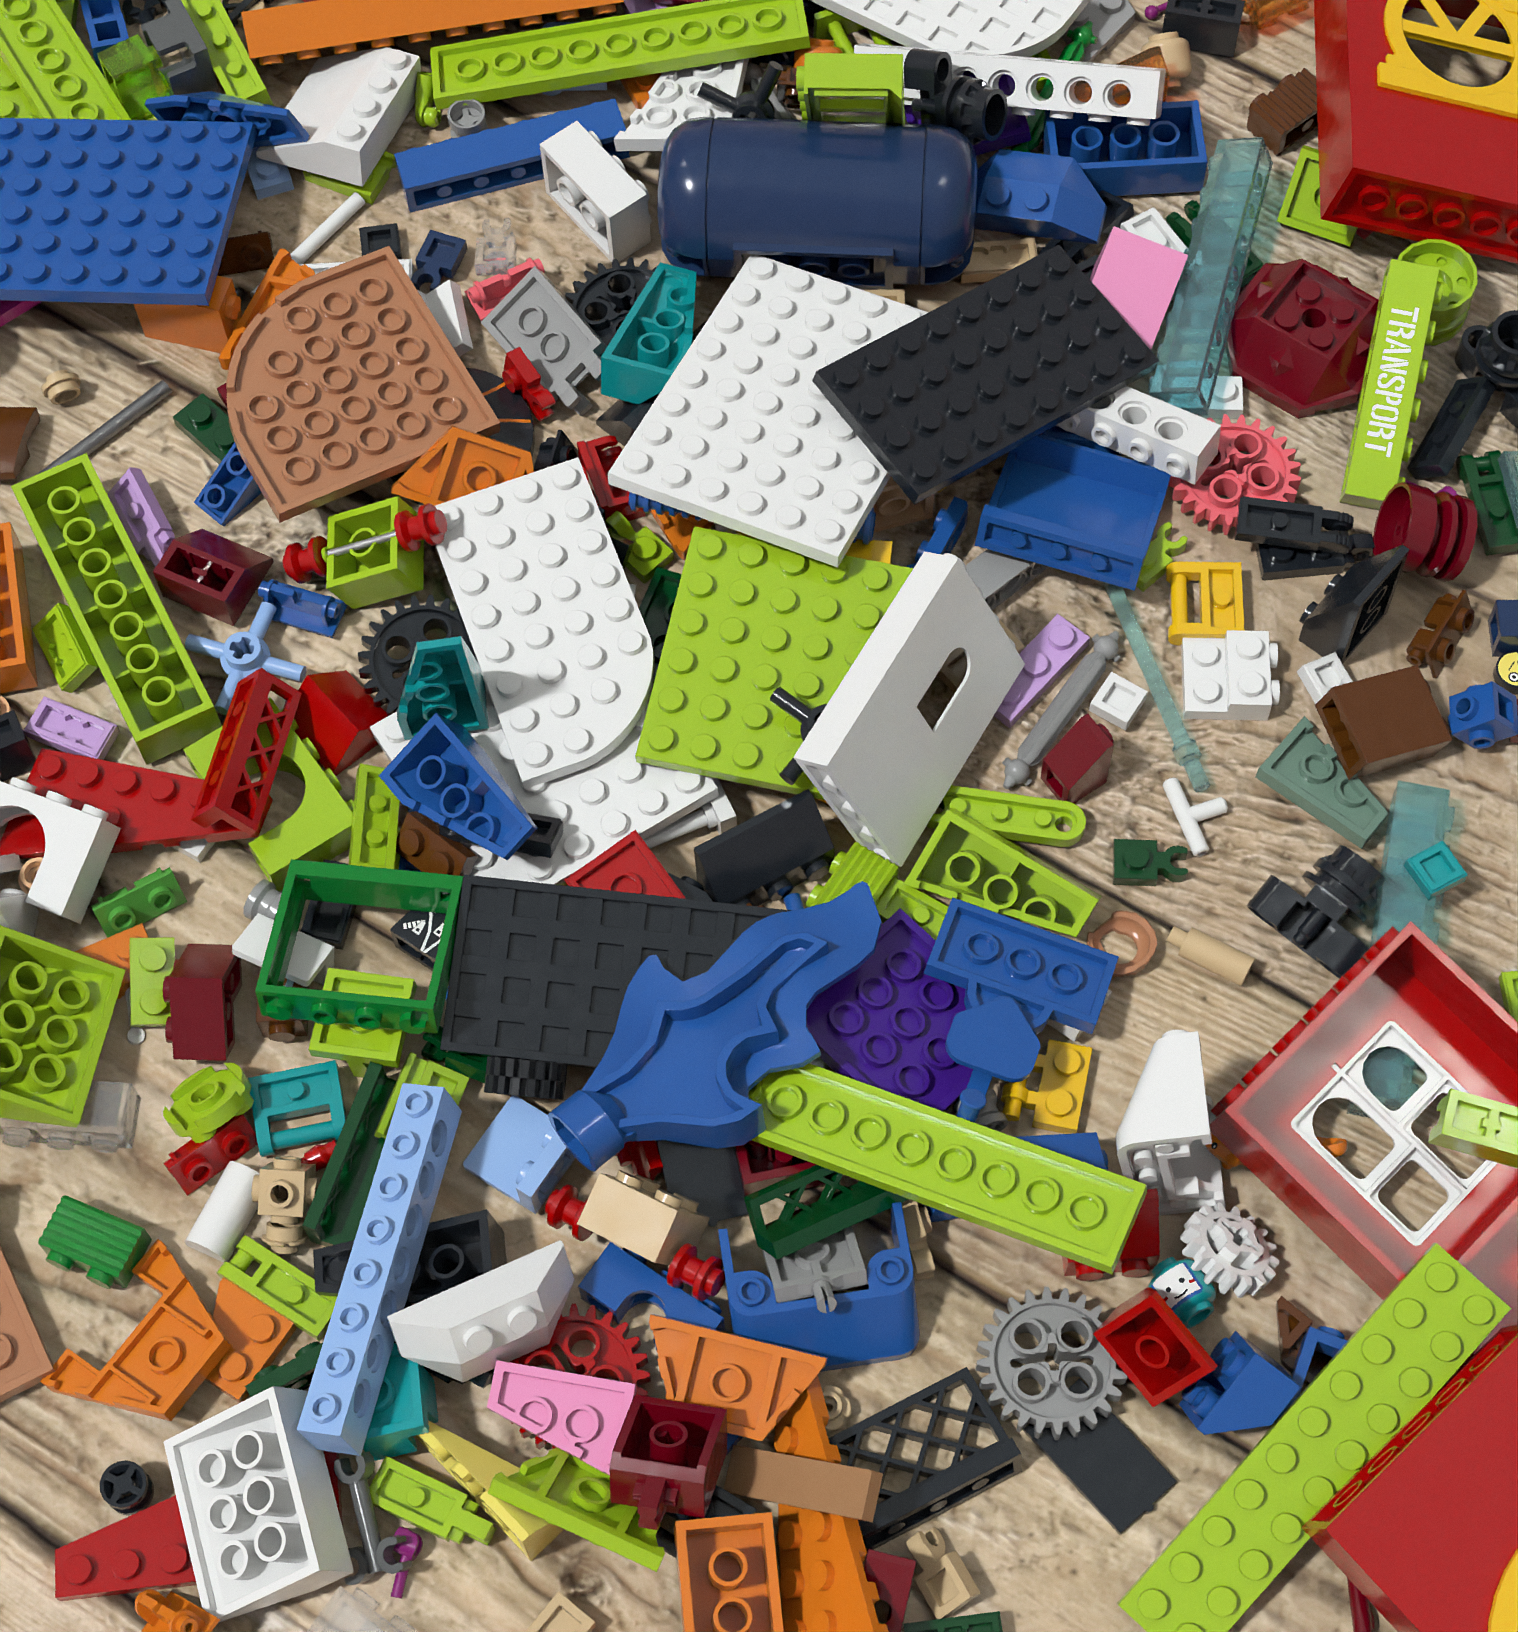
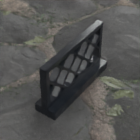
(942, 1488)

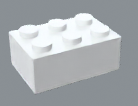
(596, 191)

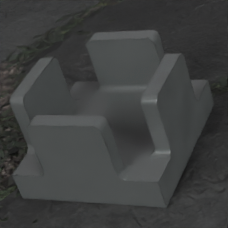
(178, 32)

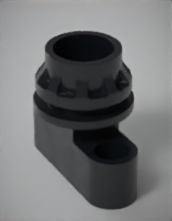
(957, 102)
(1495, 356)
(1313, 923)

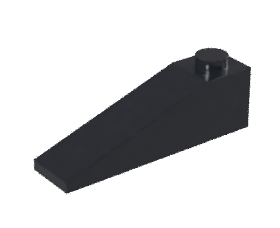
(450, 1255)

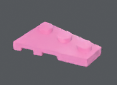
(563, 1408)

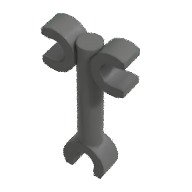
(375, 1554)

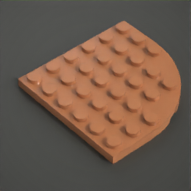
(345, 385)

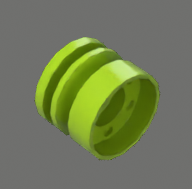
(1459, 279)

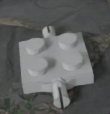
(818, 1270)

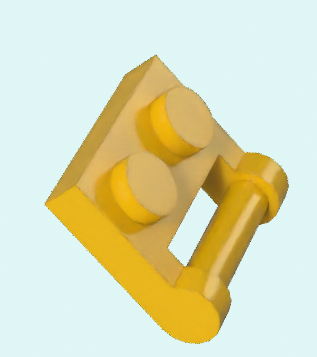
(1218, 599)

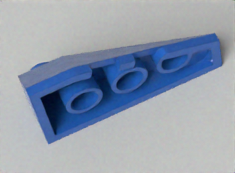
(272, 123)

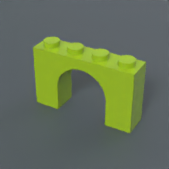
(320, 824)

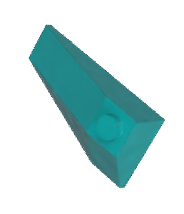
(651, 337)

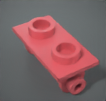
(488, 293)

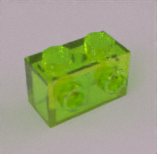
(134, 75)

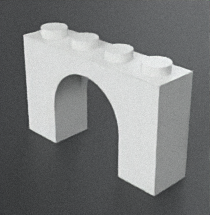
(74, 849)

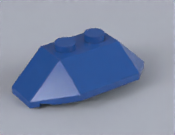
(1038, 197)

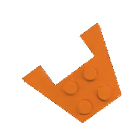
(162, 1356)

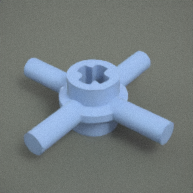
(245, 654)

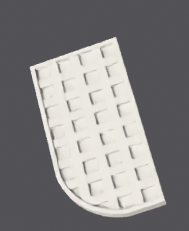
(965, 25)
(549, 618)

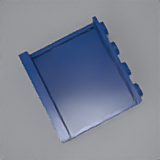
(1074, 510)

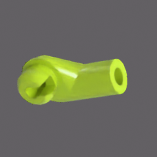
(425, 113)

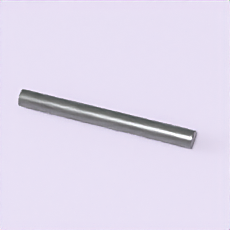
(115, 424)

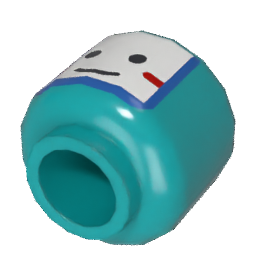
(1184, 1290)

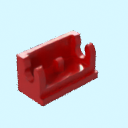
(596, 466)

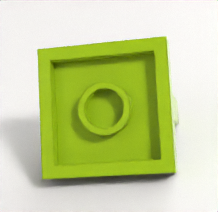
(1302, 202)
(352, 1042)

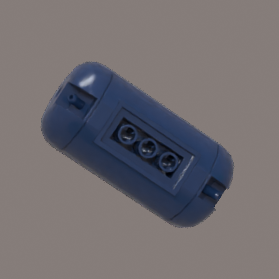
(821, 196)

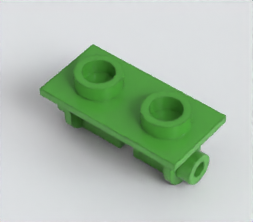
(148, 899)

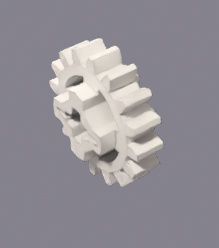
(1229, 1250)

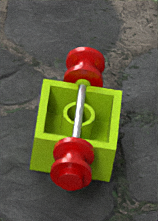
(370, 551)

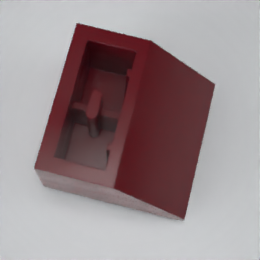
(211, 574)

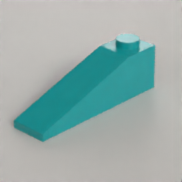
(446, 682)

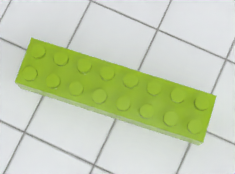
(117, 608)

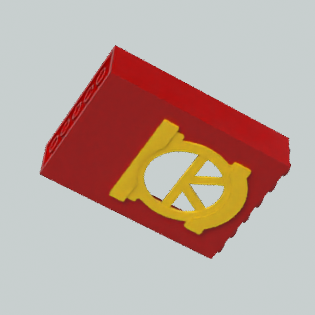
(1405, 144)

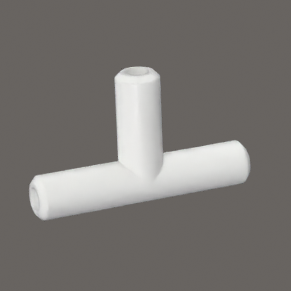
(1189, 816)

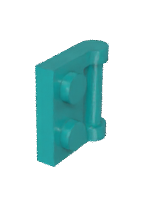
(293, 1095)

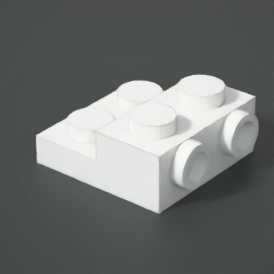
(1229, 676)

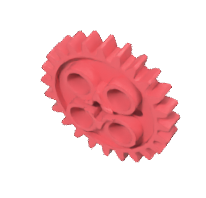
(1236, 474)

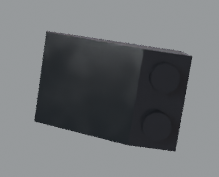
(1352, 604)

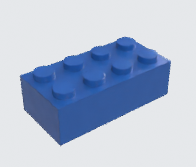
(1134, 158)

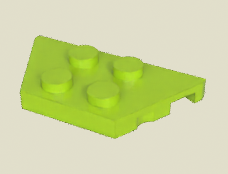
(578, 1500)

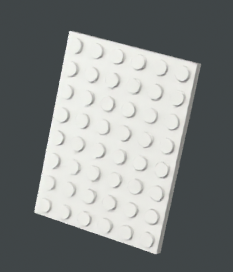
(746, 428)

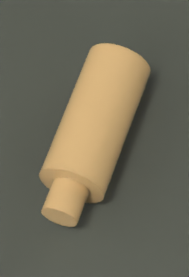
(1212, 954)

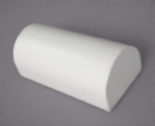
(225, 1214)

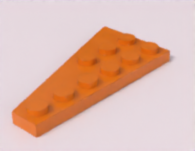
(820, 1552)

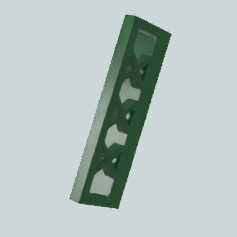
(352, 1166)
(814, 1221)

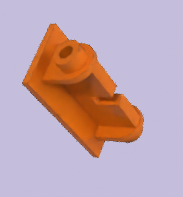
(172, 1613)

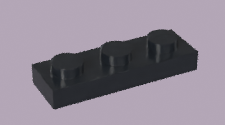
(1451, 427)

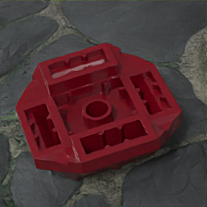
(1284, 357)

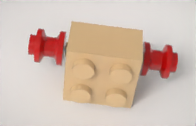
(644, 1221)

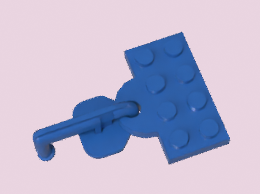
(1013, 987)

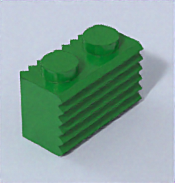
(93, 1242)

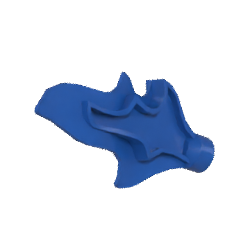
(702, 1043)

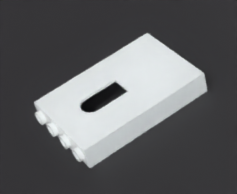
(872, 745)

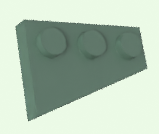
(1317, 783)

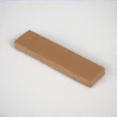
(803, 1483)

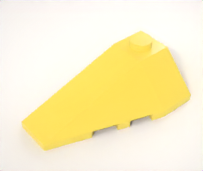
(474, 1472)

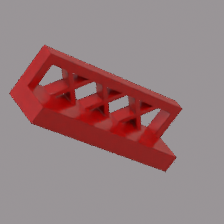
(233, 750)

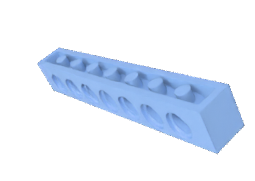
(379, 1270)

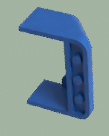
(862, 1329)

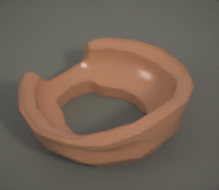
(1134, 927)

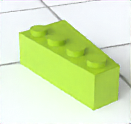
(995, 874)

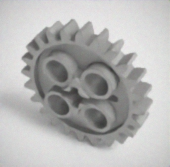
(1056, 1404)

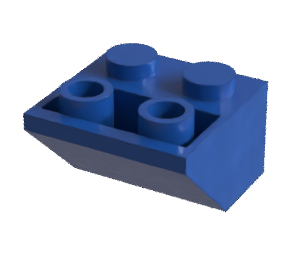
(1241, 1392)

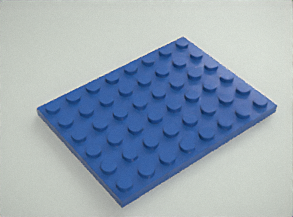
(117, 208)

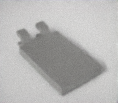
(550, 336)

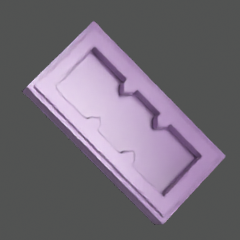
(71, 730)

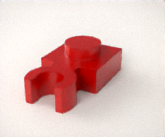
(523, 377)

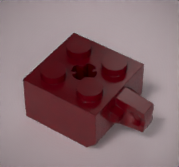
(668, 1458)

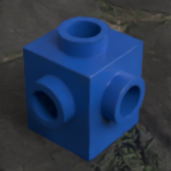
(1483, 715)

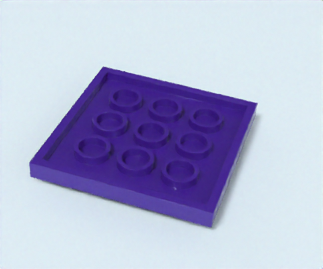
(893, 1020)

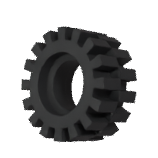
(525, 1078)

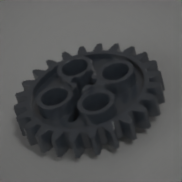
(602, 297)
(403, 629)

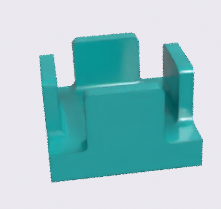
(402, 1408)

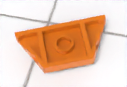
(280, 276)
(461, 465)
(733, 1373)

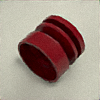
(1433, 526)

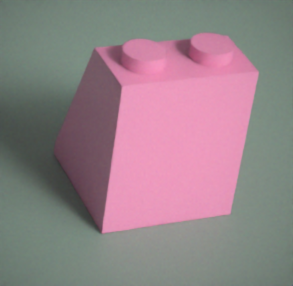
(1138, 280)

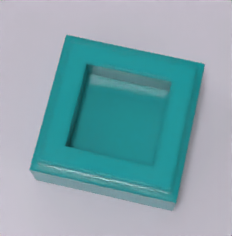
(1435, 870)

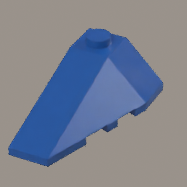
(458, 787)

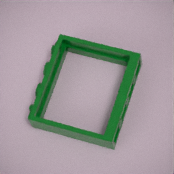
(359, 887)

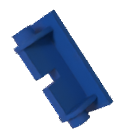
(303, 607)

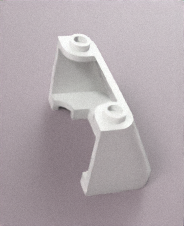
(1169, 1126)

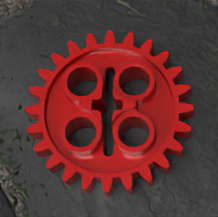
(610, 1359)

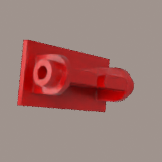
(199, 1162)

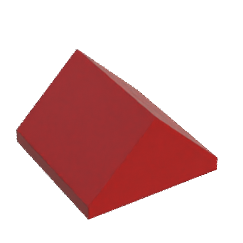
(337, 718)

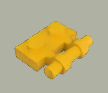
(1060, 1090)

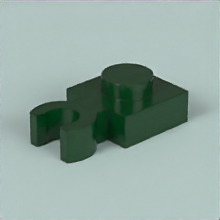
(1140, 863)

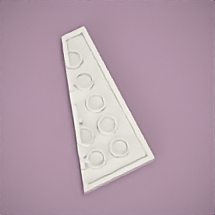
(676, 100)

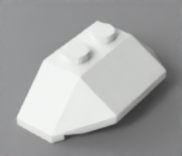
(488, 1316)

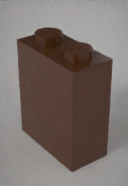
(1383, 722)

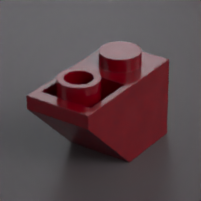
(1079, 761)

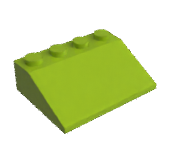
(50, 1027)

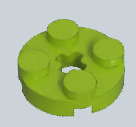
(208, 1101)

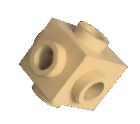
(296, 1178)

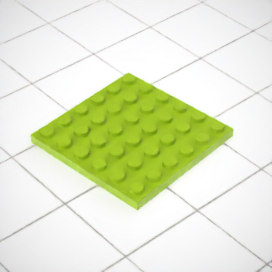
(740, 630)

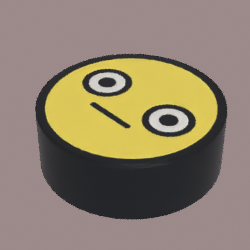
(1506, 671)

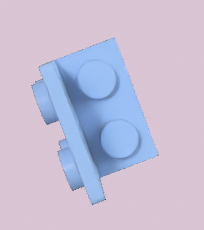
(520, 1155)

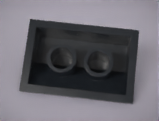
(766, 854)

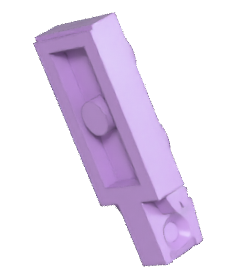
(141, 515)

